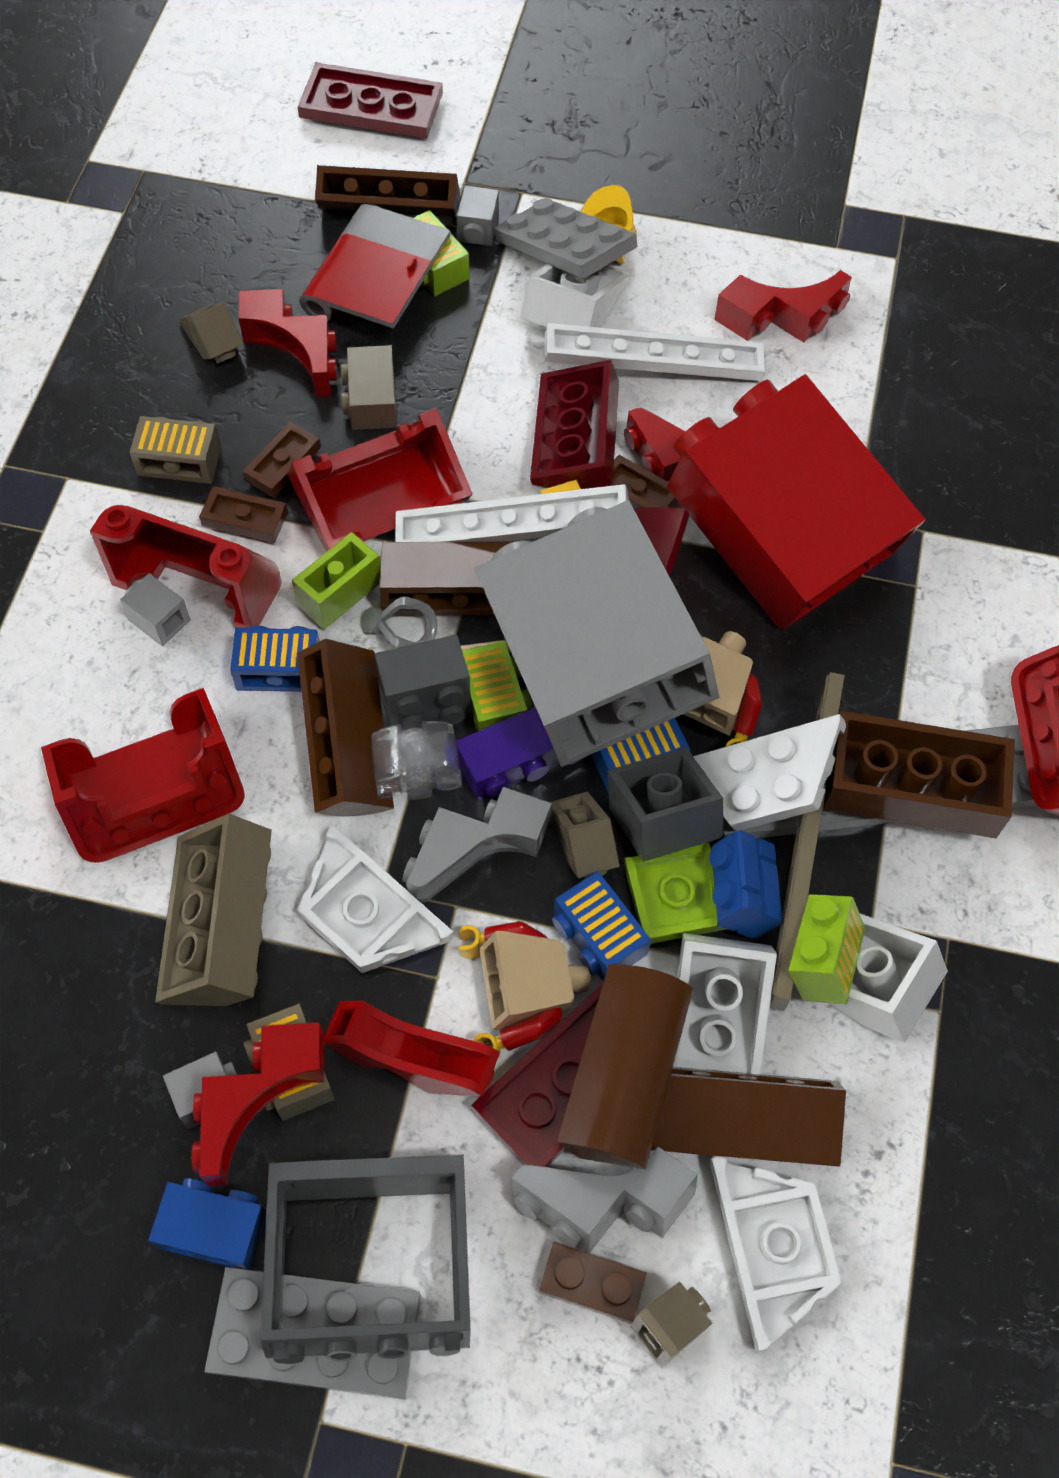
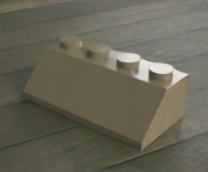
(215, 914)

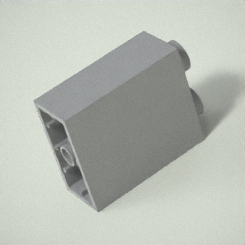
(597, 631)

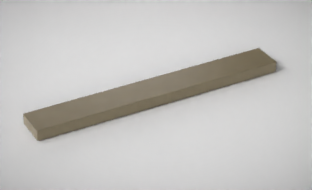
(801, 866)

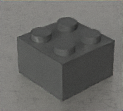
(424, 683)
(665, 804)

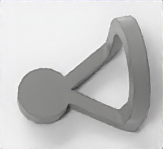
(375, 618)

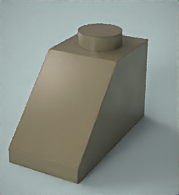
(212, 332)
(584, 835)
(672, 1322)

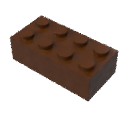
(922, 775)

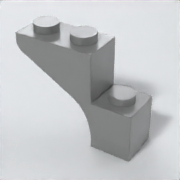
(458, 842)
(586, 1204)

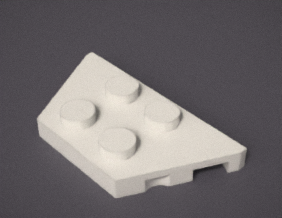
(774, 773)
(365, 909)
(776, 1246)

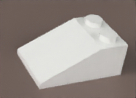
(570, 300)
(893, 979)
(727, 1004)

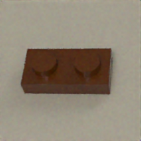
(271, 466)
(643, 486)
(243, 514)
(592, 1283)

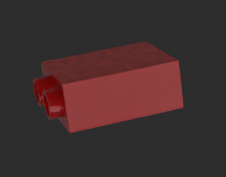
(790, 498)

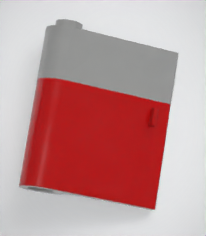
(375, 266)

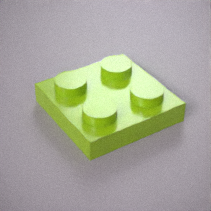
(673, 893)

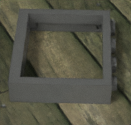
(357, 1180)

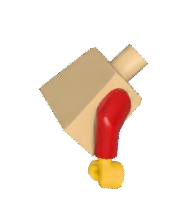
(737, 688)
(524, 981)

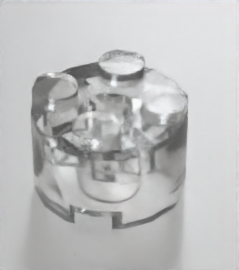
(415, 760)

